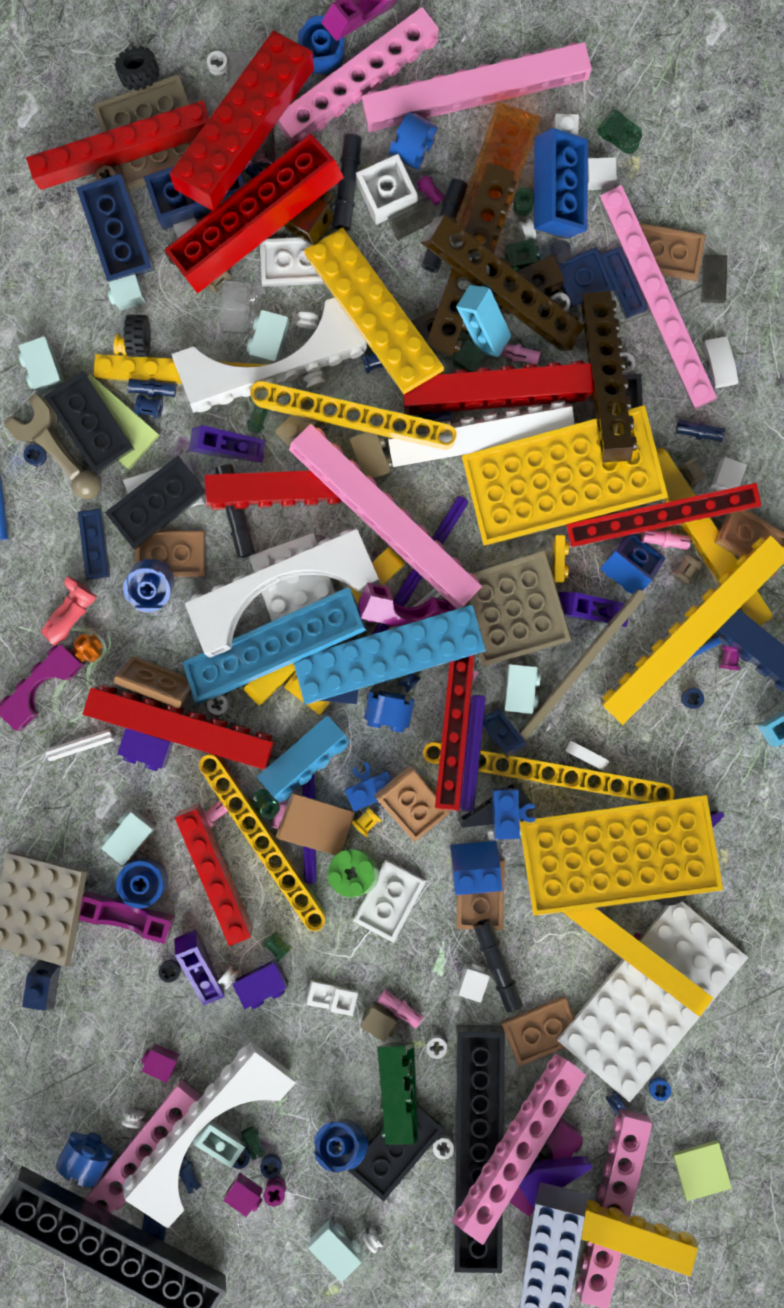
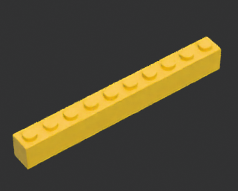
(695, 629)

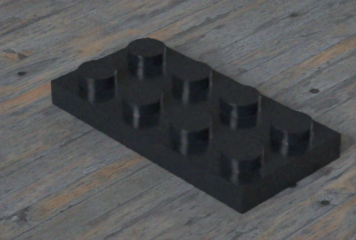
(89, 422)
(156, 502)
(389, 1163)

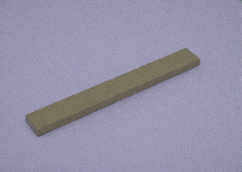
(582, 663)

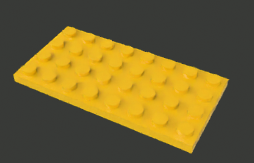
(559, 480)
(620, 855)

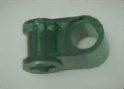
(619, 130)

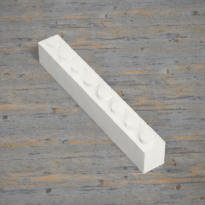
(485, 432)

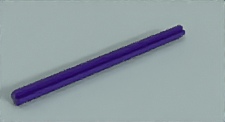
(440, 535)

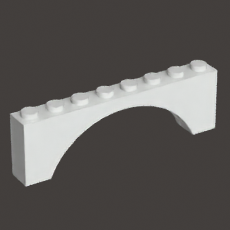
(216, 383)
(219, 611)
(248, 1078)

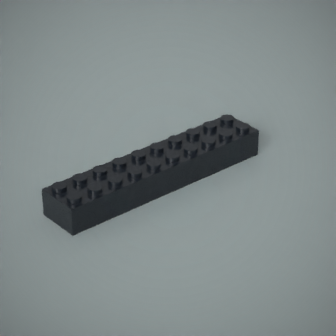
(477, 1133)
(107, 1245)

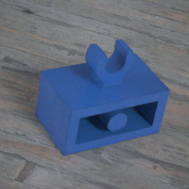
(363, 792)
(507, 813)

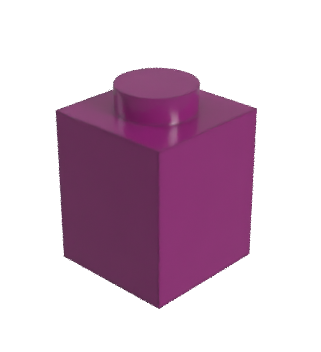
(159, 1062)
(243, 1195)

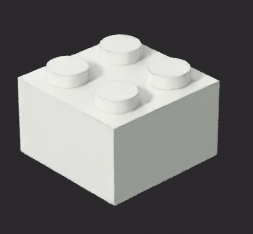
(386, 188)

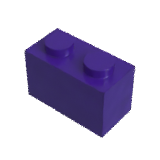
(145, 749)
(260, 984)

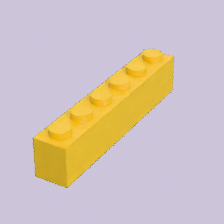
(639, 1238)

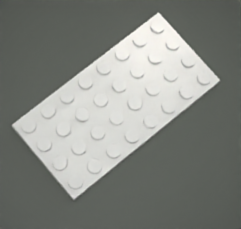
(633, 1021)

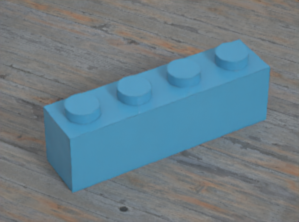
(303, 759)

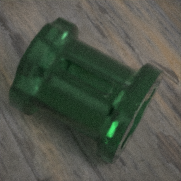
(522, 196)
(267, 806)
(276, 946)

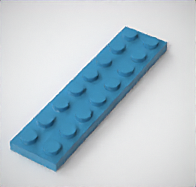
(275, 646)
(389, 654)

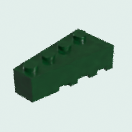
(398, 1092)

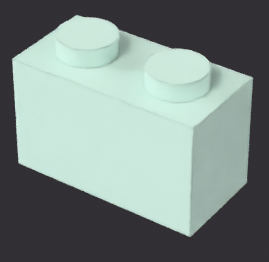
(268, 337)
(41, 365)
(521, 689)
(128, 837)
(219, 1143)
(336, 1250)

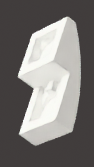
(721, 361)
(331, 997)

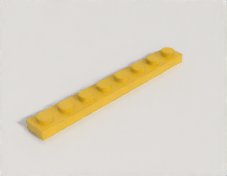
(143, 368)

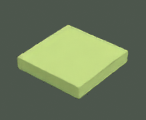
(702, 1170)

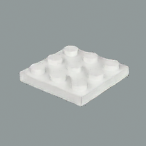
(296, 591)

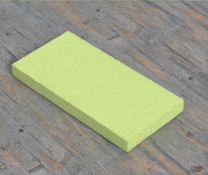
(135, 428)

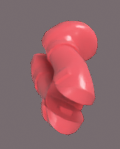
(68, 612)

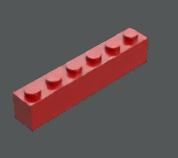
(266, 489)
(214, 874)

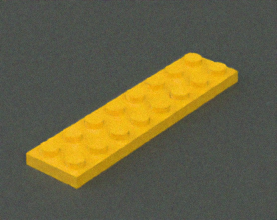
(373, 311)

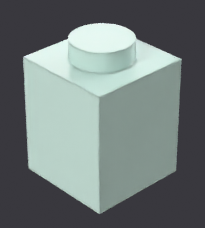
(126, 292)

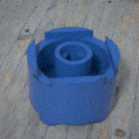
(327, 52)
(413, 139)
(138, 583)
(388, 710)
(132, 890)
(327, 1146)
(84, 1159)

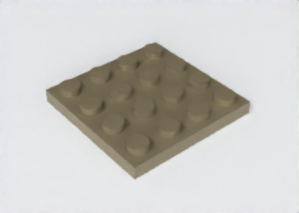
(139, 105)
(518, 609)
(40, 908)

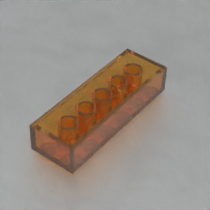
(506, 146)

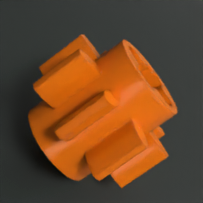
(87, 648)

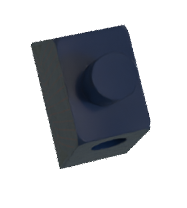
(41, 988)

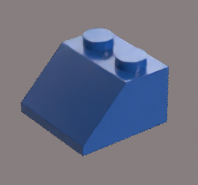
(633, 564)
(476, 867)

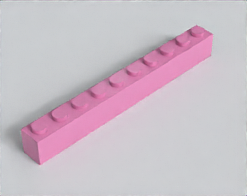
(477, 86)
(658, 297)
(384, 516)

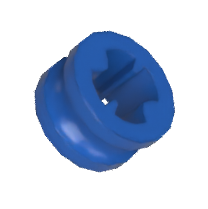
(652, 1089)

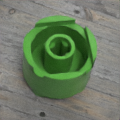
(341, 878)

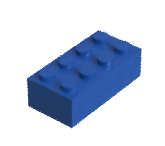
(560, 183)

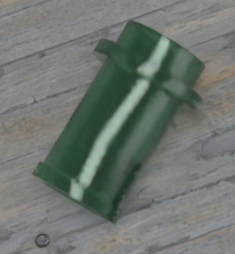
(257, 420)
(253, 1143)

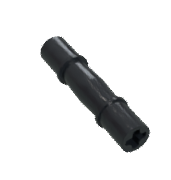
(346, 187)
(451, 207)
(238, 523)
(498, 966)

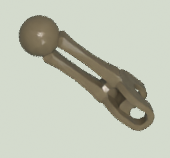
(43, 431)

